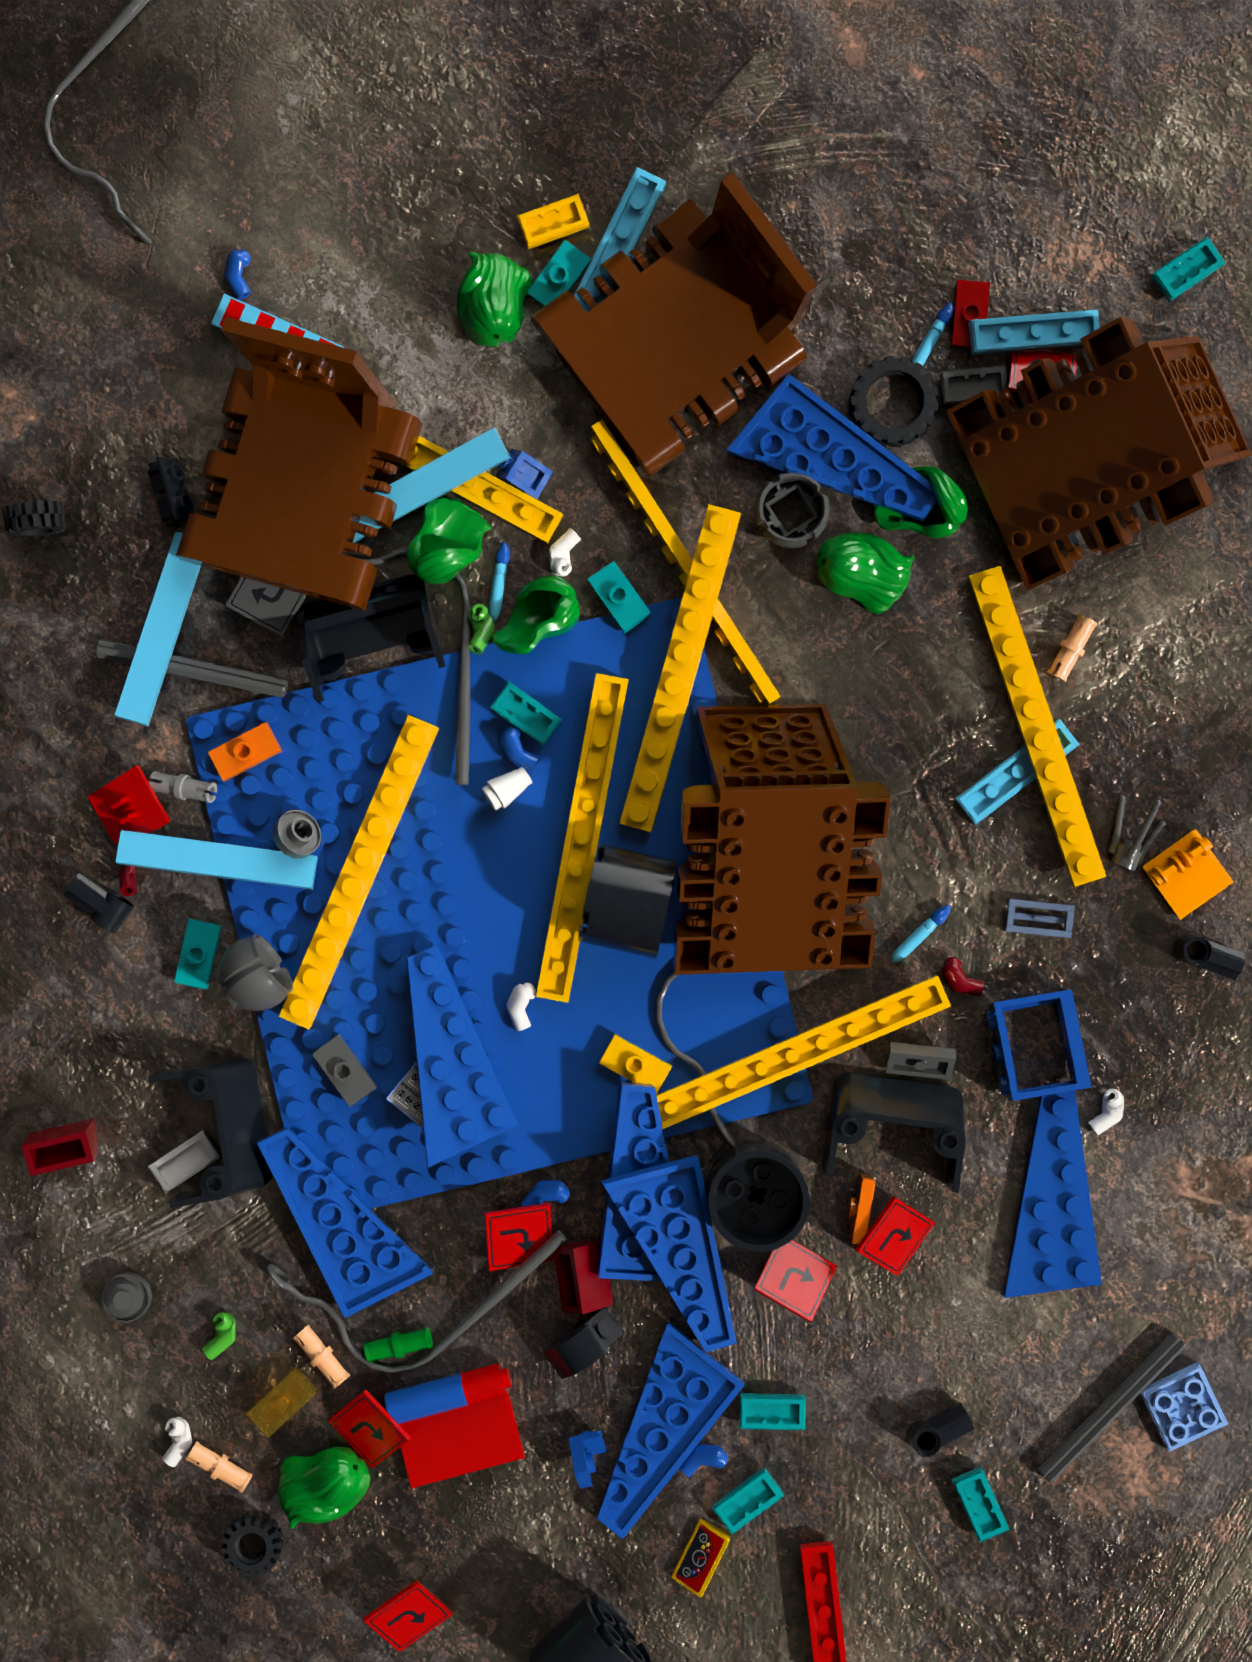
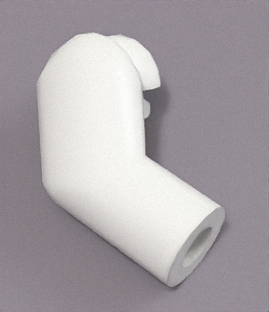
(559, 553)
(517, 1003)
(1111, 1111)
(181, 1440)

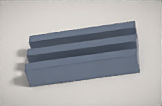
(1011, 915)

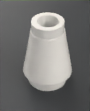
(506, 788)

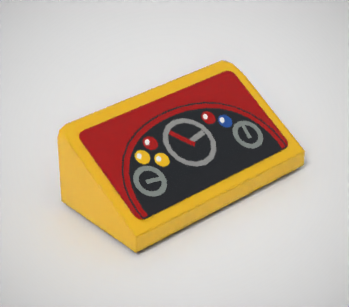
(701, 1557)

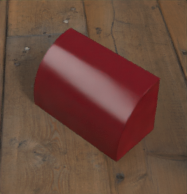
(60, 1147)
(577, 1279)

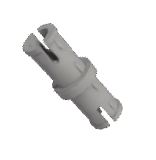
(183, 787)

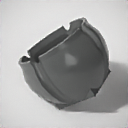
(810, 497)
(252, 975)

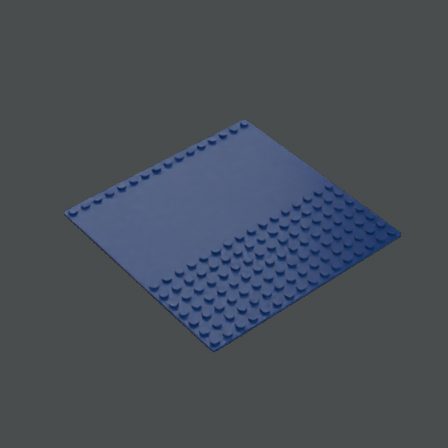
(484, 895)

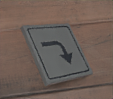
(266, 604)

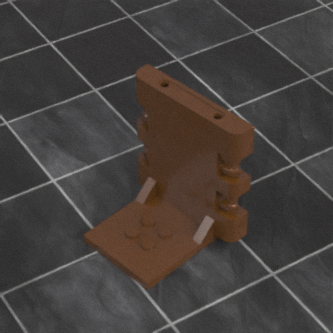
(683, 324)
(1095, 445)
(300, 468)
(780, 846)

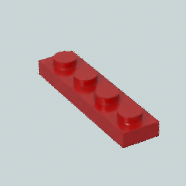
(823, 1602)

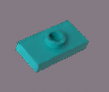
(1188, 269)
(559, 274)
(619, 597)
(526, 713)
(198, 953)
(772, 1411)
(747, 1500)
(980, 1504)

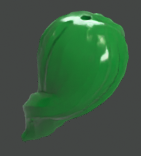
(492, 299)
(942, 519)
(446, 541)
(864, 569)
(541, 611)
(322, 1485)

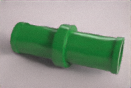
(398, 1345)

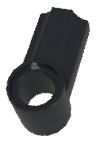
(105, 906)
(1210, 956)
(944, 1429)

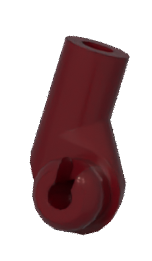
(127, 880)
(957, 979)

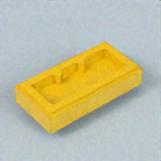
(553, 221)
(635, 1063)

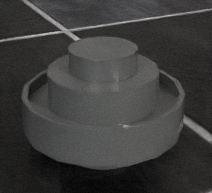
(297, 834)
(126, 1297)

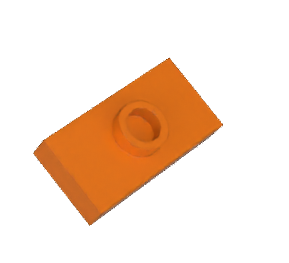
(245, 751)
(860, 1208)

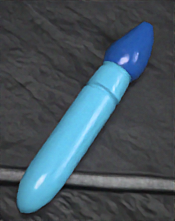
(942, 318)
(498, 583)
(920, 933)

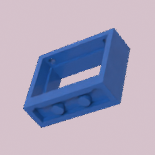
(1071, 1039)

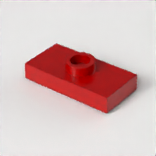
(969, 304)

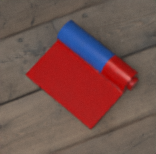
(457, 1424)

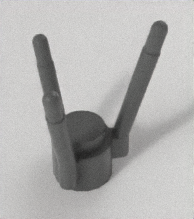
(1131, 853)

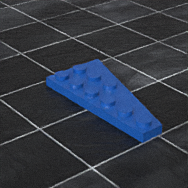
(812, 438)
(455, 1077)
(635, 1146)
(1054, 1219)
(675, 1229)
(348, 1240)
(674, 1412)

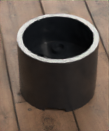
(627, 901)
(760, 1222)
(590, 1634)

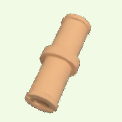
(1072, 647)
(321, 1356)
(219, 1467)

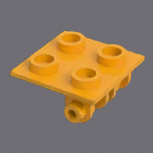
(1187, 874)

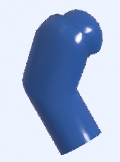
(233, 272)
(513, 749)
(547, 1191)
(706, 1456)

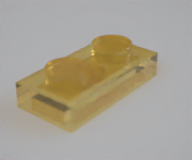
(282, 1402)

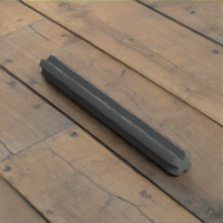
(200, 670)
(1111, 1407)

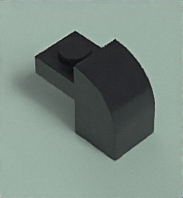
(583, 1345)

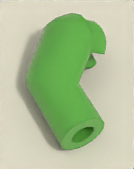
(482, 627)
(224, 1335)

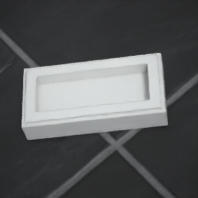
(185, 1161)

